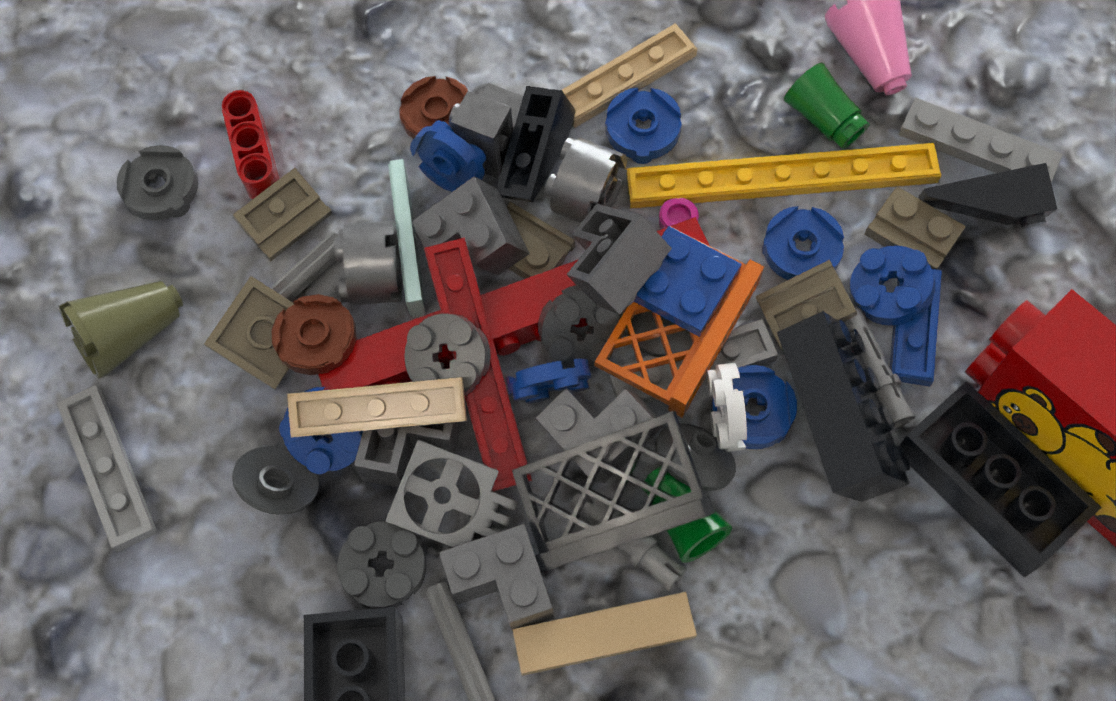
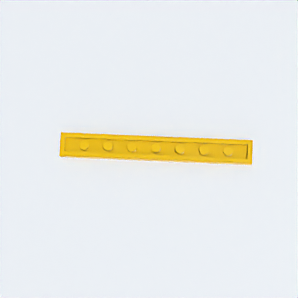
(784, 175)

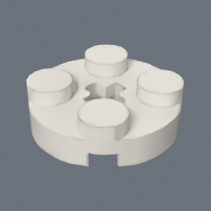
(730, 418)

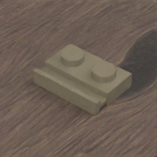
(282, 214)
(915, 225)
(545, 243)
(805, 296)

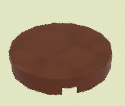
(429, 101)
(314, 334)

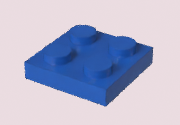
(688, 282)

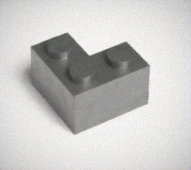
(487, 123)
(480, 217)
(617, 258)
(576, 422)
(386, 452)
(500, 564)

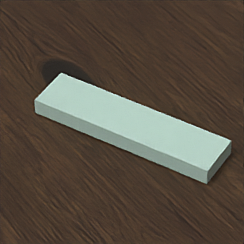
(407, 239)

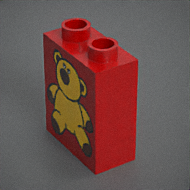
(1059, 389)

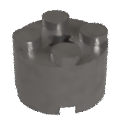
(584, 178)
(370, 263)

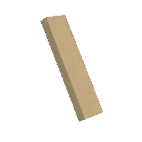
(630, 70)
(376, 407)
(604, 633)

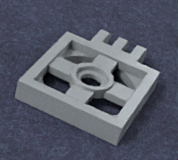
(481, 510)

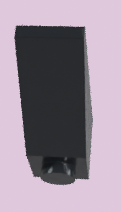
(535, 143)
(1002, 197)

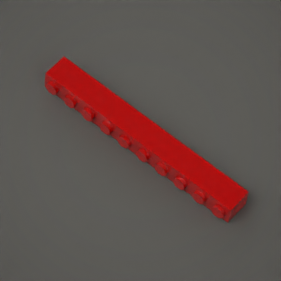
(511, 316)

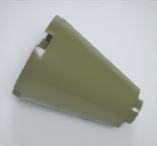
(119, 322)

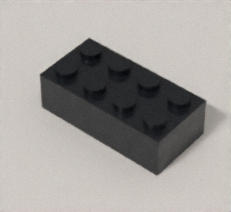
(844, 408)
(997, 479)
(354, 656)

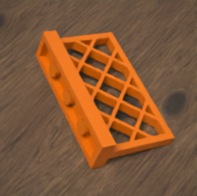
(696, 360)

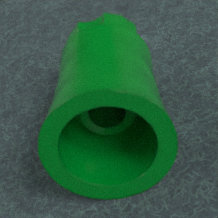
(827, 106)
(695, 537)

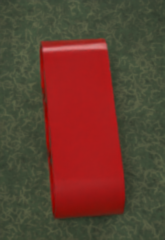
(249, 131)

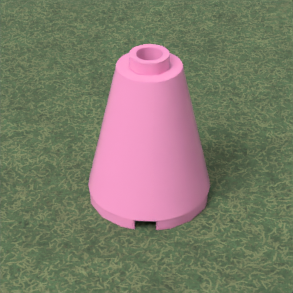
(874, 40)

